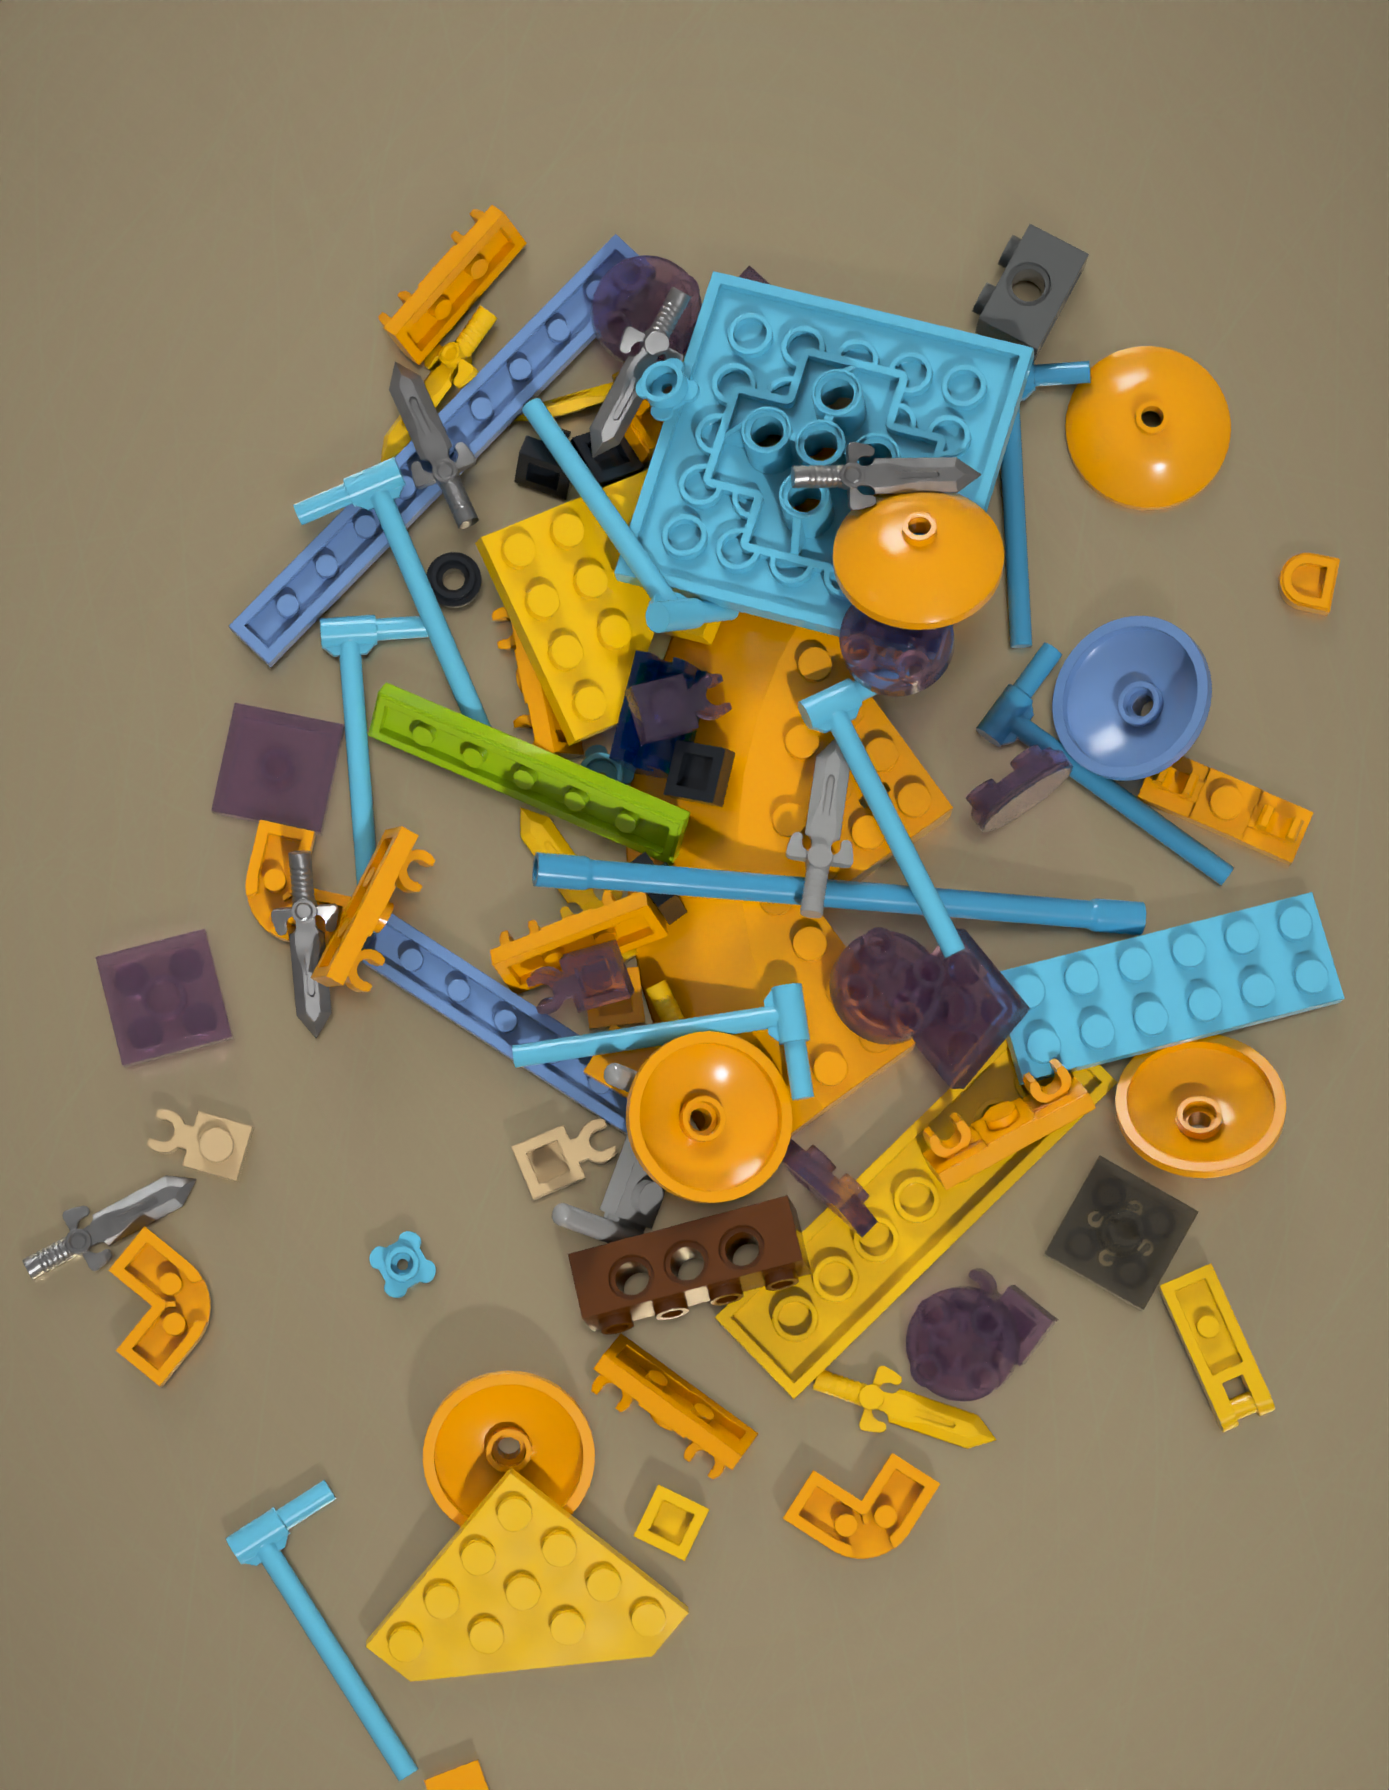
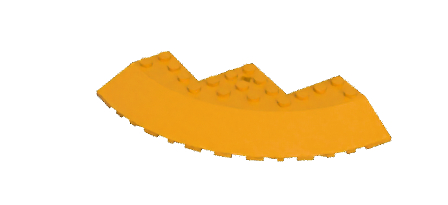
(734, 951)

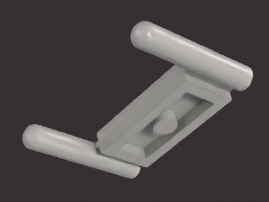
(631, 1196)

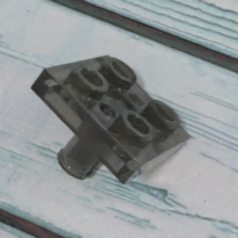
(1121, 1232)

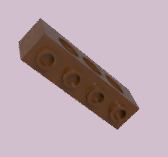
(604, 1269)

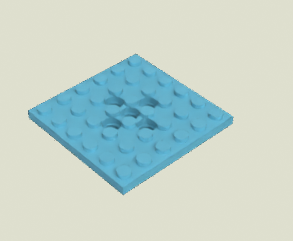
(769, 364)

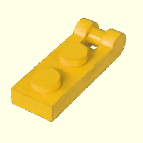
(1215, 1345)

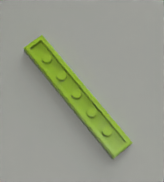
(528, 773)

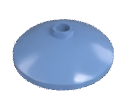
(1111, 680)

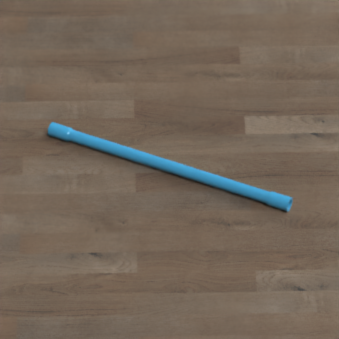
(584, 873)

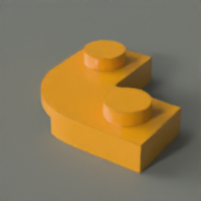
(270, 881)
(177, 1300)
(867, 1525)

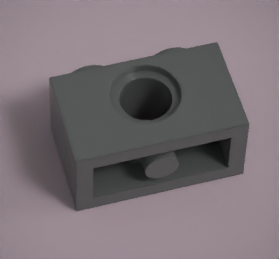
(1038, 259)

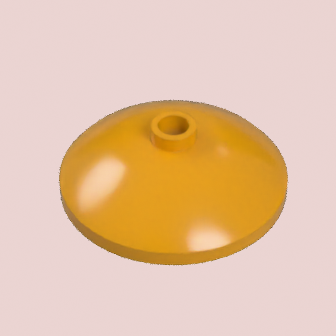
(1141, 463)
(913, 577)
(1204, 1084)
(743, 1112)
(465, 1431)

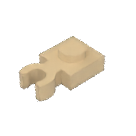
(211, 1146)
(554, 1160)

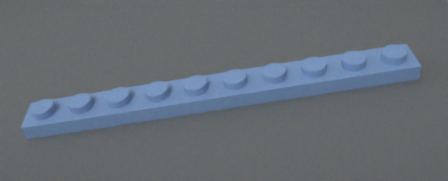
(471, 417)

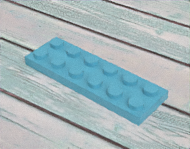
(1172, 987)

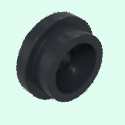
(461, 564)

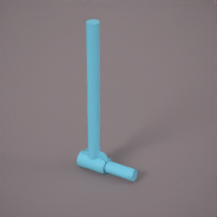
(377, 490)
(666, 609)
(348, 640)
(833, 711)
(782, 1015)
(262, 1543)

